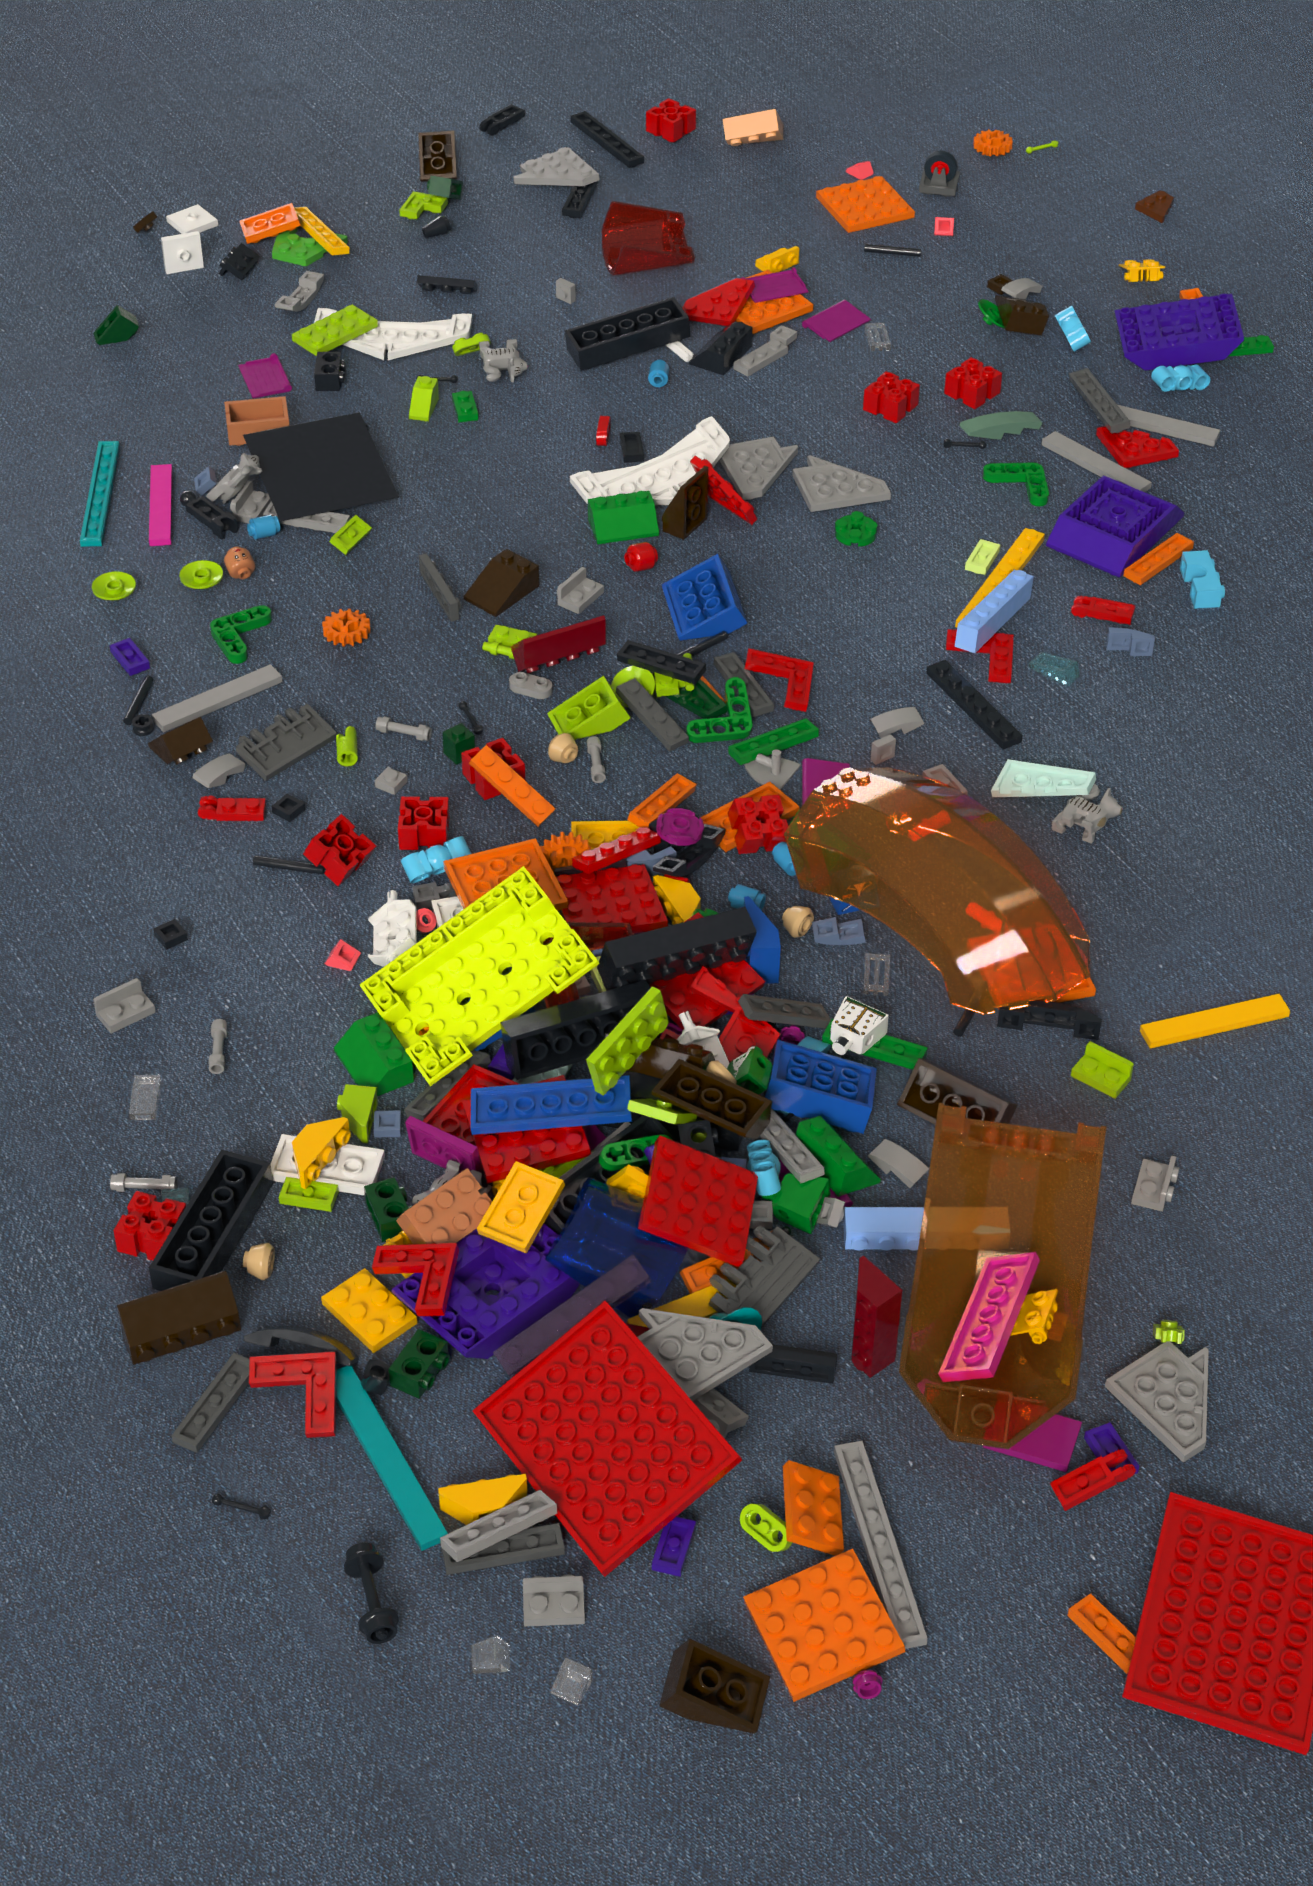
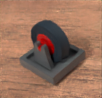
(940, 174)

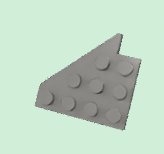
(557, 168)
(756, 465)
(835, 486)
(700, 1349)
(1167, 1396)

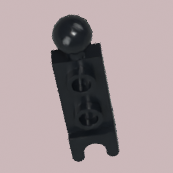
(209, 514)

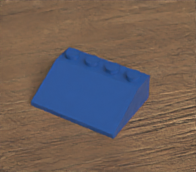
(704, 601)
(822, 1086)

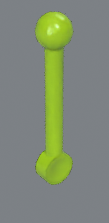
(1053, 143)

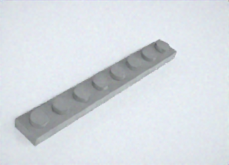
(880, 1543)

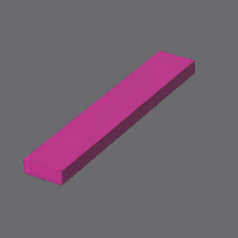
(160, 505)

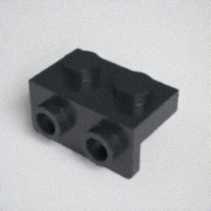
(239, 261)

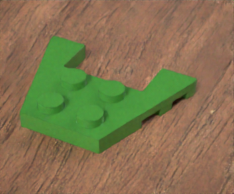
(297, 249)

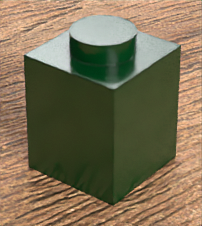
(457, 740)

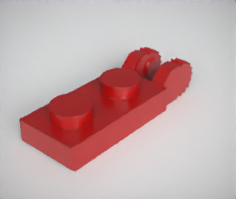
(1103, 609)
(232, 809)
(1091, 1479)

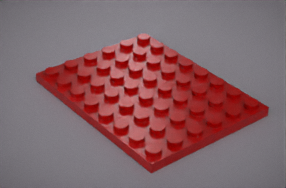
(606, 1437)
(1228, 1625)

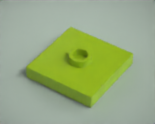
(661, 1110)

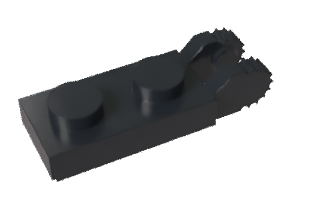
(501, 119)

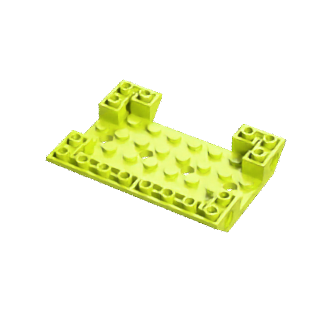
(468, 961)

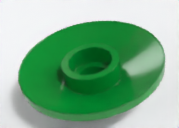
(990, 313)

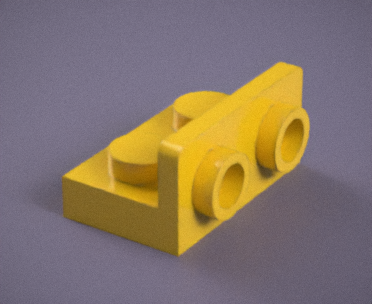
(778, 260)

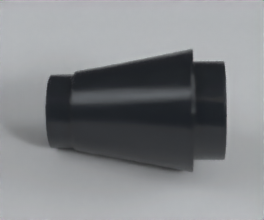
(436, 227)

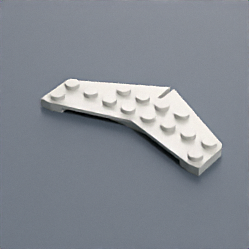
(407, 337)
(661, 474)

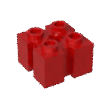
(670, 120)
(973, 383)
(891, 397)
(504, 751)
(423, 822)
(757, 823)
(339, 850)
(146, 1224)

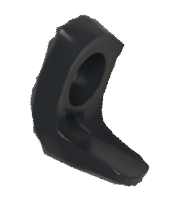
(375, 1377)

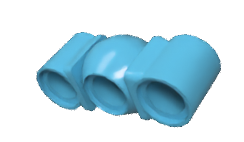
(1073, 328)
(1180, 378)
(424, 863)
(765, 1165)

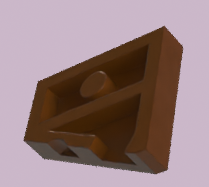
(1156, 205)

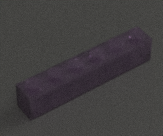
(613, 1287)

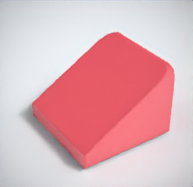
(861, 170)
(944, 226)
(343, 956)

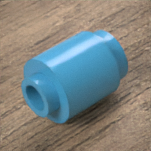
(658, 373)
(263, 526)
(782, 857)
(737, 895)

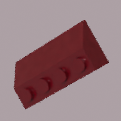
(560, 644)
(875, 1319)

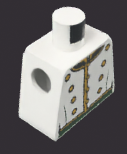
(857, 1027)

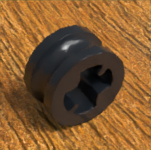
(142, 725)

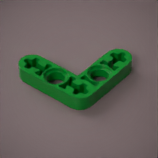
(1029, 473)
(227, 629)
(735, 718)
(623, 1160)

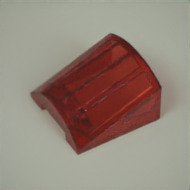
(643, 238)

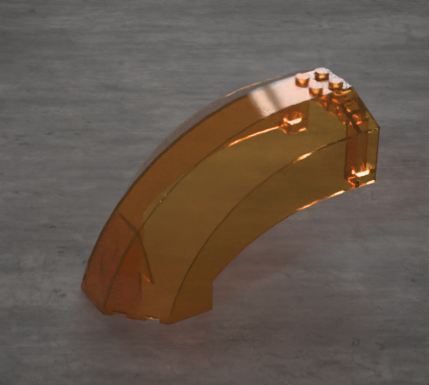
(944, 882)
(993, 1196)

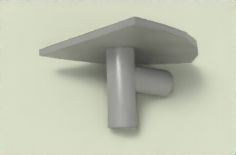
(772, 769)

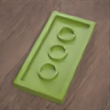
(334, 330)
(627, 1041)

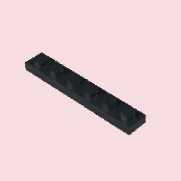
(607, 139)
(974, 704)

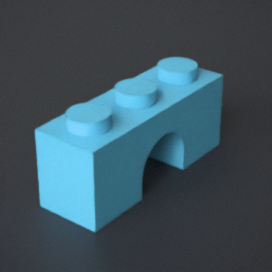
(1205, 586)

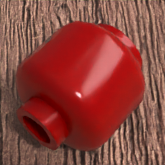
(641, 556)

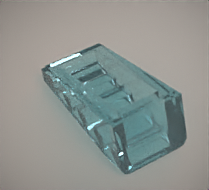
(1056, 668)

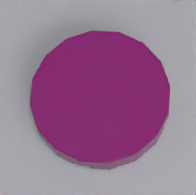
(679, 827)

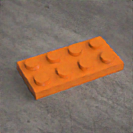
(720, 817)

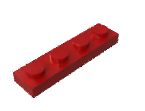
(616, 850)

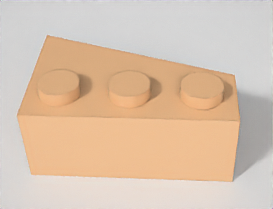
(753, 128)

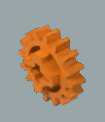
(993, 143)
(346, 627)
(563, 848)

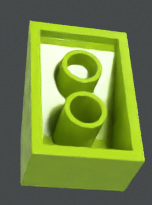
(590, 711)

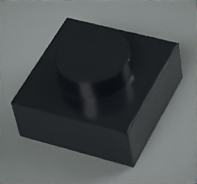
(288, 807)
(170, 934)

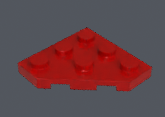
(721, 303)
(1136, 447)
(724, 493)

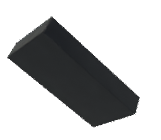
(631, 447)

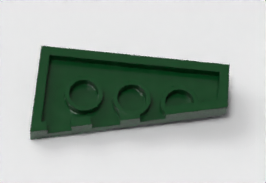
(700, 701)

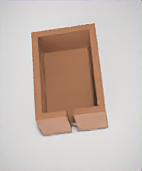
(254, 416)
(447, 1212)

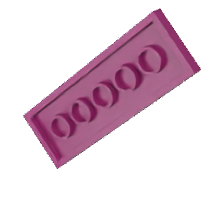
(989, 1317)

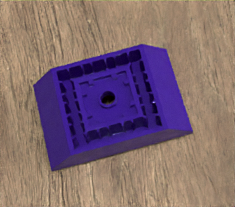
(1180, 331)
(1112, 525)
(483, 1322)

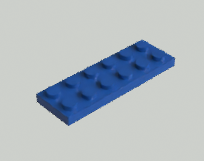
(548, 1106)

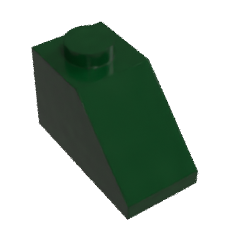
(116, 327)

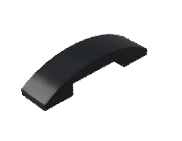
(694, 855)
(1053, 1015)
(270, 1337)

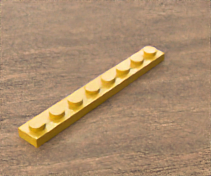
(1014, 559)

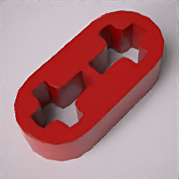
(603, 430)

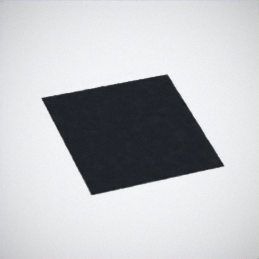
(320, 466)

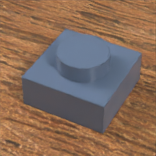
(205, 481)
(387, 1123)

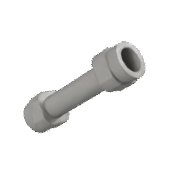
(385, 725)
(594, 750)
(217, 1059)
(120, 1182)

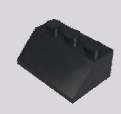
(724, 349)

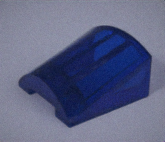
(604, 1234)

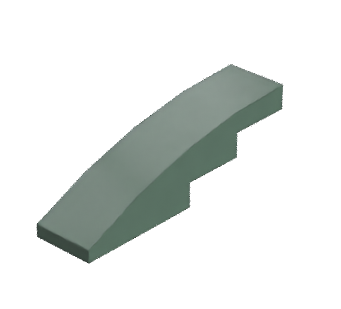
(996, 424)

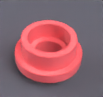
(421, 926)

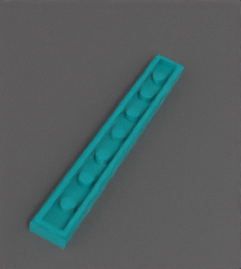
(99, 494)
(388, 1460)

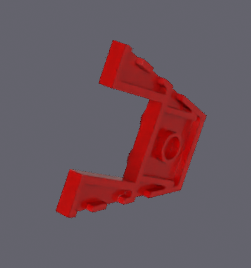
(740, 1031)

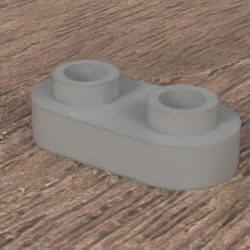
(530, 685)

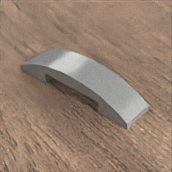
(308, 288)

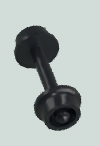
(379, 1622)

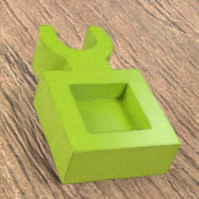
(1168, 1331)

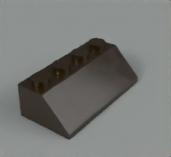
(665, 1052)
(933, 1085)
(715, 1099)
(179, 1317)

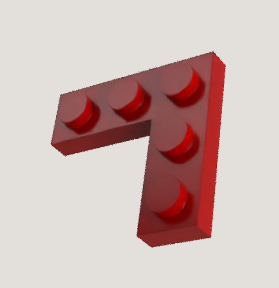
(1000, 650)
(796, 670)
(433, 1260)
(308, 1369)

